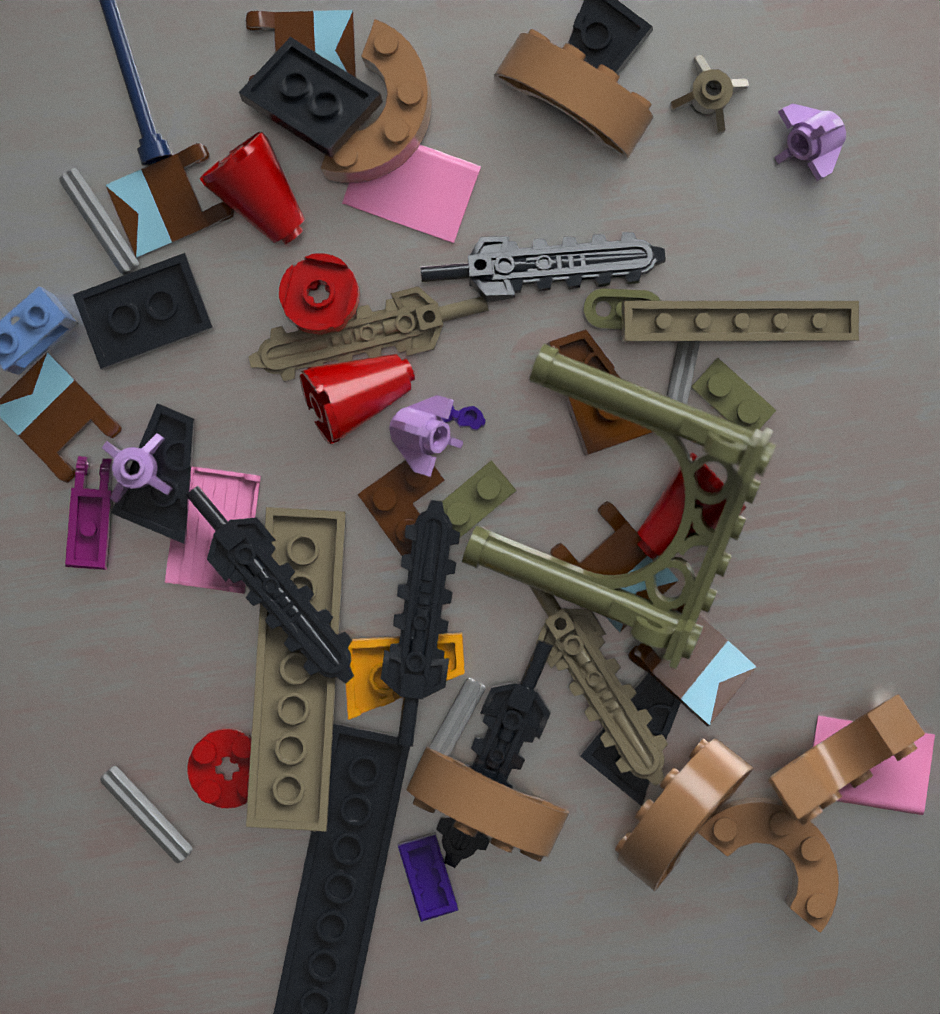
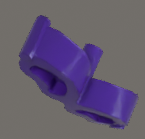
(467, 417)

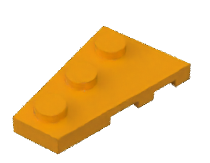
(367, 689)

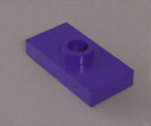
(428, 877)

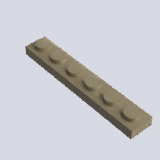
(740, 320)

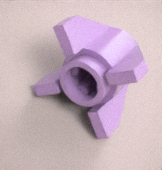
(817, 136)
(422, 432)
(147, 471)

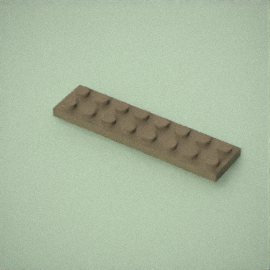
(291, 707)

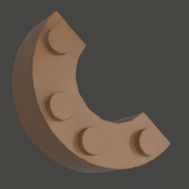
(577, 89)
(403, 121)
(846, 759)
(486, 806)
(681, 811)
(810, 855)

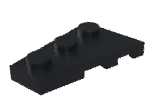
(608, 33)
(174, 462)
(663, 710)

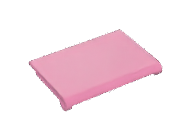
(423, 193)
(235, 498)
(895, 783)

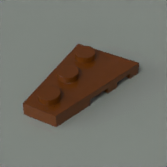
(594, 426)

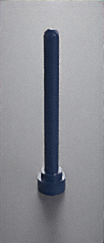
(152, 145)

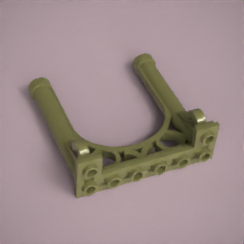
(723, 442)

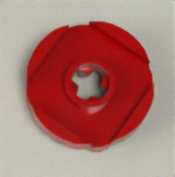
(307, 275)
(208, 754)

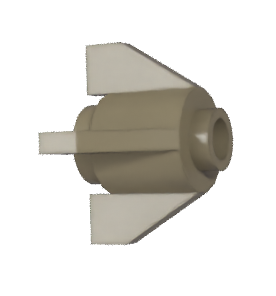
(702, 100)

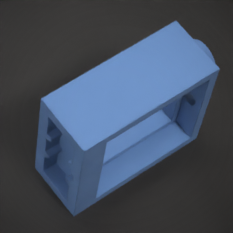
(40, 327)

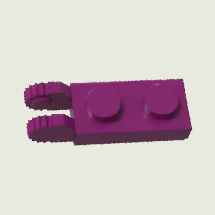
(89, 518)

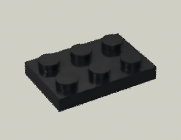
(311, 97)
(143, 311)

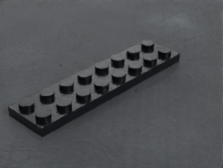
(343, 875)

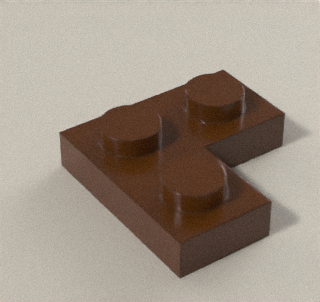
(392, 501)

